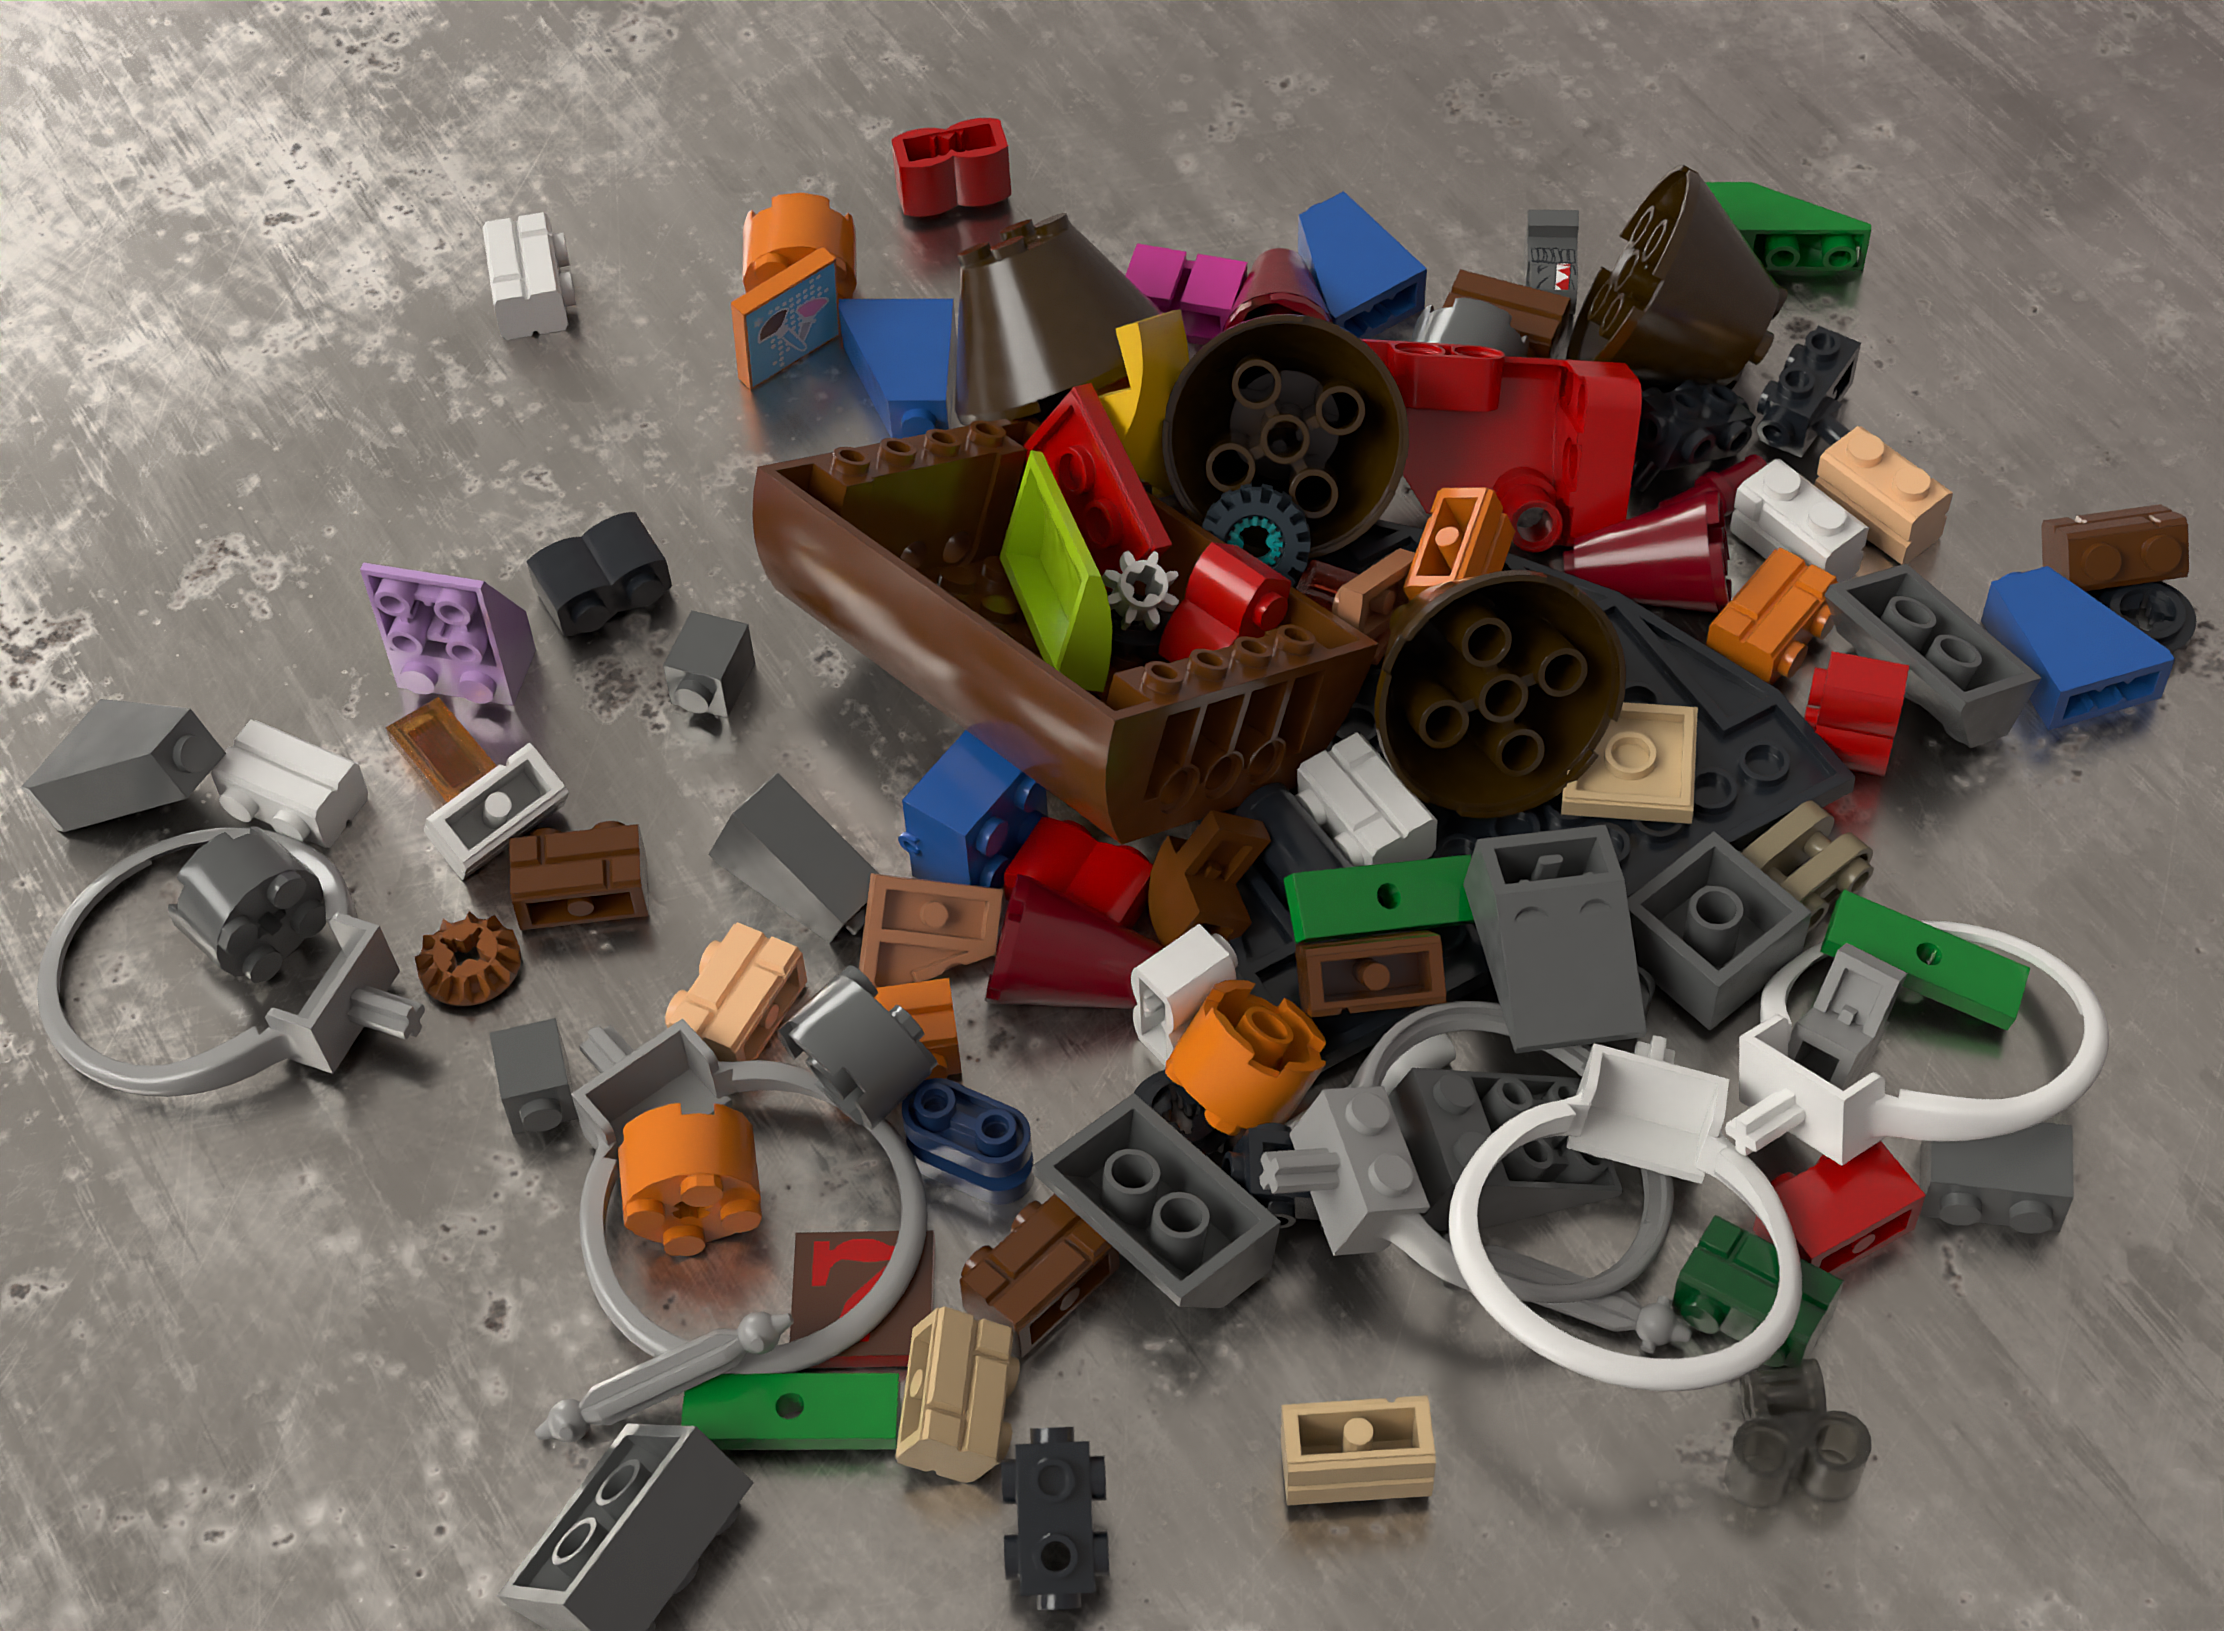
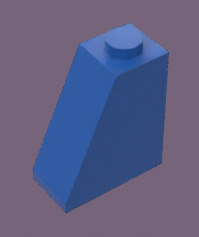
(1359, 267)
(904, 359)
(2078, 647)

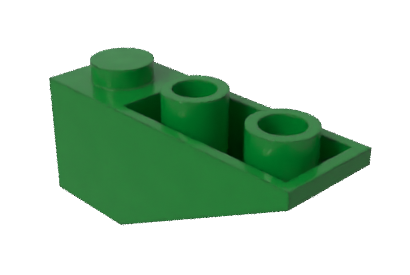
(1793, 232)

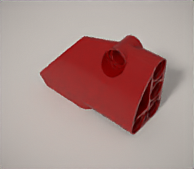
(1523, 427)

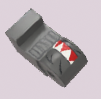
(1552, 252)

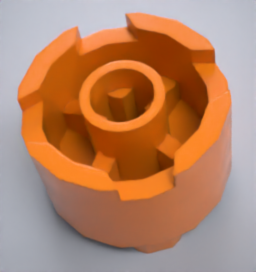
(793, 230)
(1246, 1058)
(689, 1177)

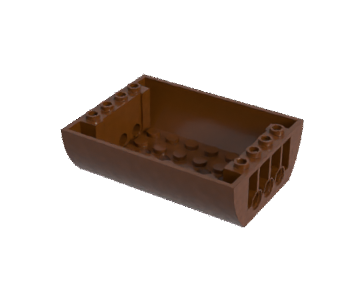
(906, 567)

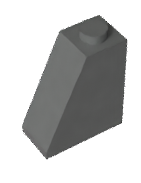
(122, 763)
(796, 860)

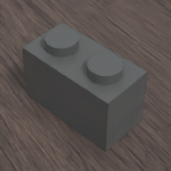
(2001, 1179)

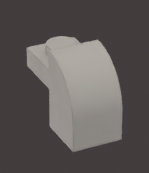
(1847, 1017)

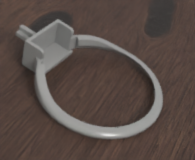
(319, 1036)
(685, 1071)
(1367, 1184)

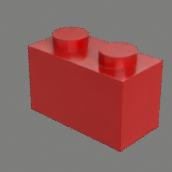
(1847, 1209)

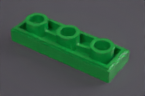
(1346, 903)
(1935, 961)
(835, 1411)

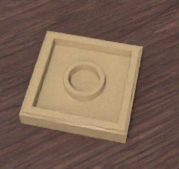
(1641, 767)

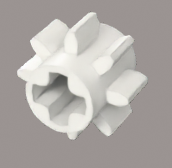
(1156, 590)

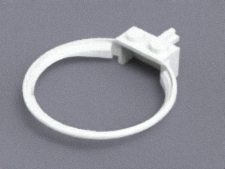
(1656, 1119)
(1849, 1121)

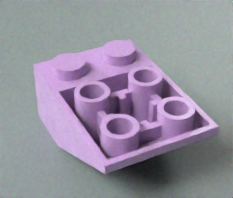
(450, 634)

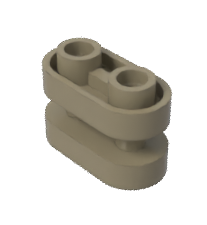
(1833, 864)

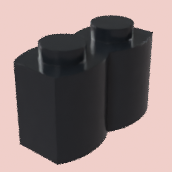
(600, 573)

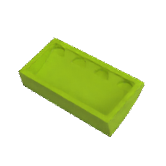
(1057, 580)

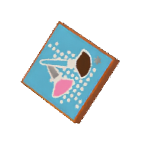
(786, 317)

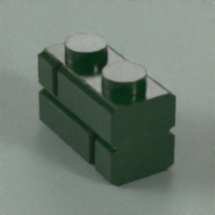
(1733, 1286)

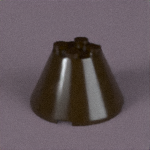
(1682, 293)
(1038, 319)
(1298, 371)
(1497, 691)

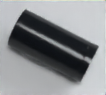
(1295, 836)

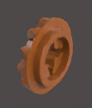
(473, 980)

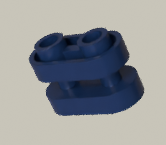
(969, 1141)

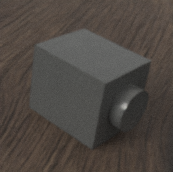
(709, 664)
(533, 1076)

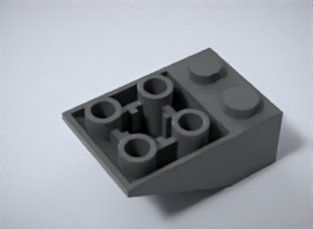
(1557, 937)
(1455, 1111)

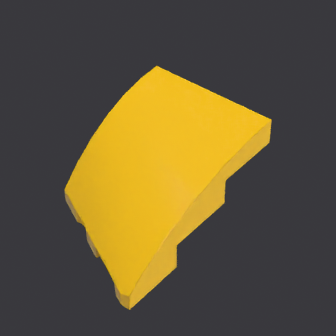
(1153, 358)

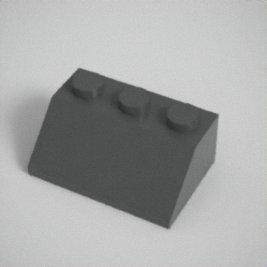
(1952, 661)
(1163, 1205)
(630, 1533)

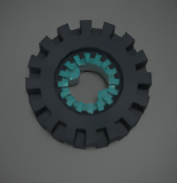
(1262, 506)

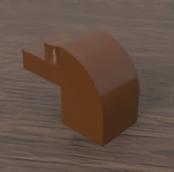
(1198, 877)

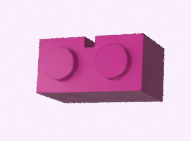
(1200, 288)

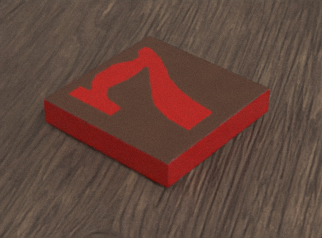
(837, 1272)

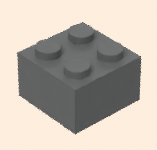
(1715, 929)

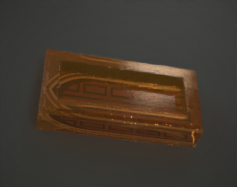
(440, 750)

